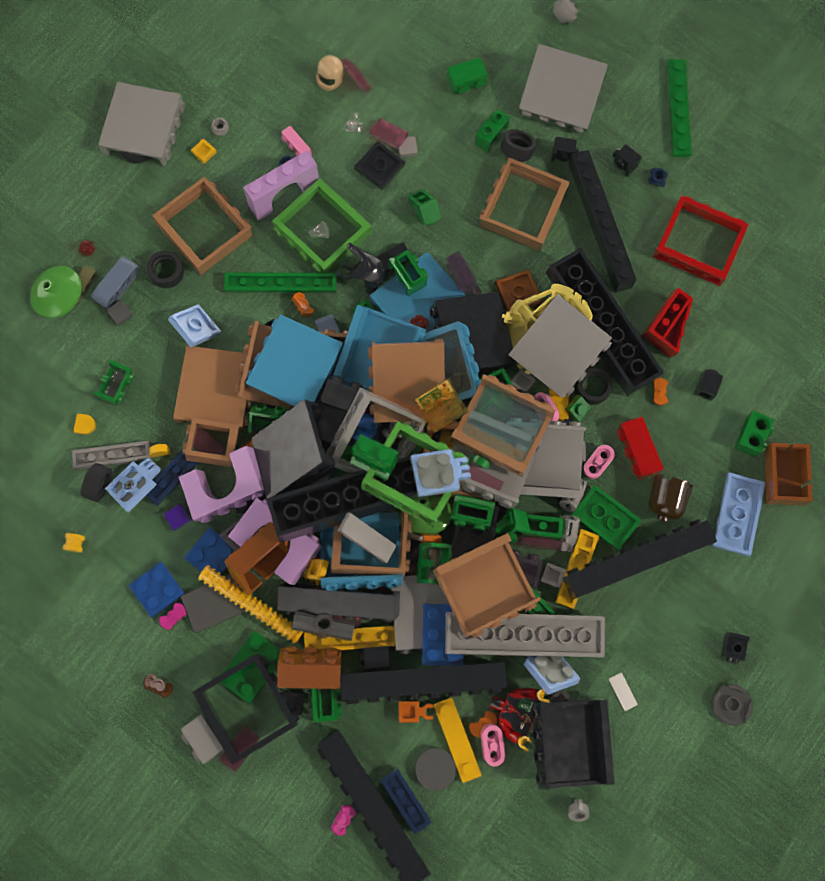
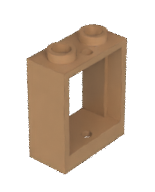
(209, 458)

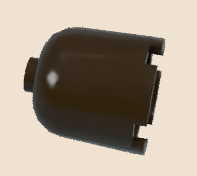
(669, 497)

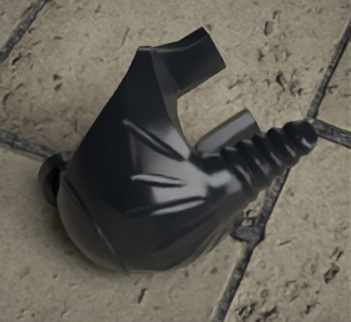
(367, 268)

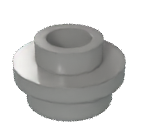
(217, 123)

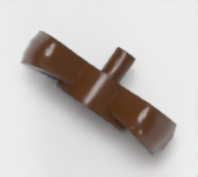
(157, 686)

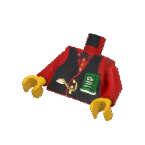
(515, 713)

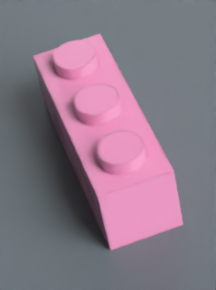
(294, 141)

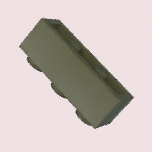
(87, 277)

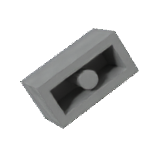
(202, 739)

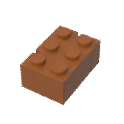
(786, 474)
(260, 553)
(309, 668)

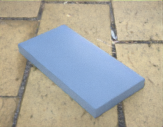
(738, 514)

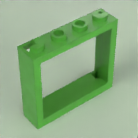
(363, 227)
(399, 500)

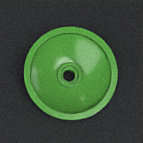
(55, 292)
(419, 527)

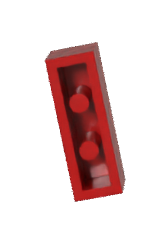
(640, 448)

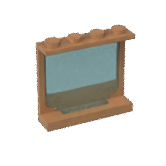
(503, 425)

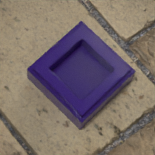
(177, 517)

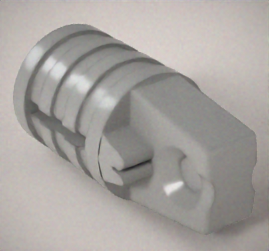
(573, 504)
(569, 536)

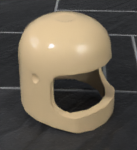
(330, 68)

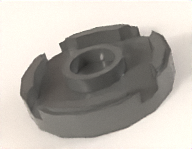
(731, 704)
(435, 769)

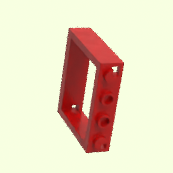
(690, 264)

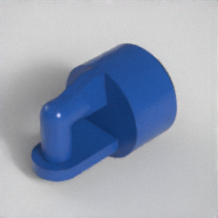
(365, 427)

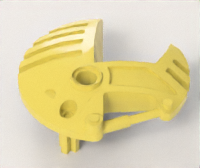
(522, 316)

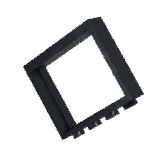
(218, 727)

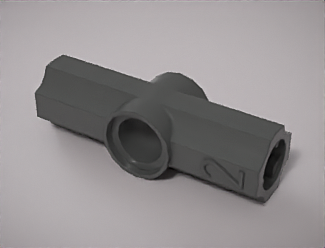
(310, 624)

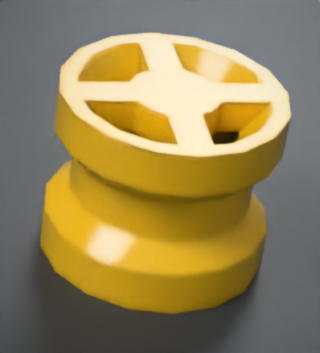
(73, 542)

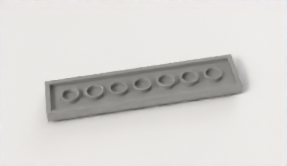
(532, 636)

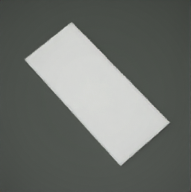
(623, 691)

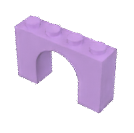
(261, 192)
(248, 486)
(301, 549)

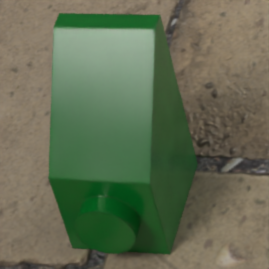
(425, 207)

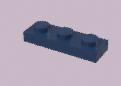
(169, 478)
(406, 801)

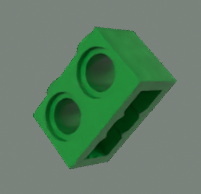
(750, 431)

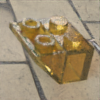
(441, 405)

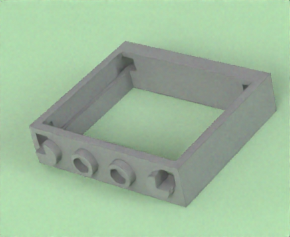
(352, 419)

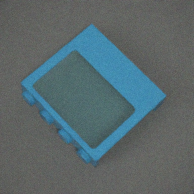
(458, 358)

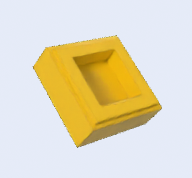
(203, 151)
(317, 569)

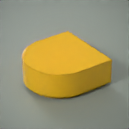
(84, 424)
(159, 450)

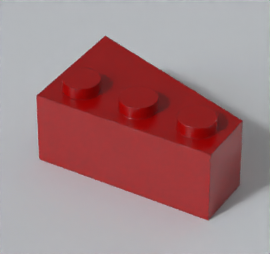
(669, 322)

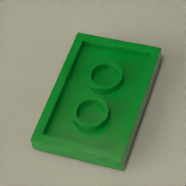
(606, 518)
(250, 680)

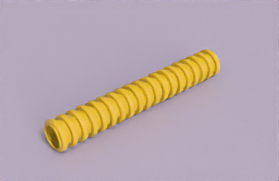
(249, 603)

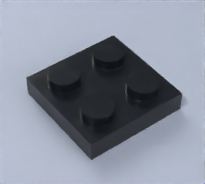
(379, 165)

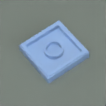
(194, 325)

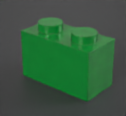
(467, 76)
(544, 527)

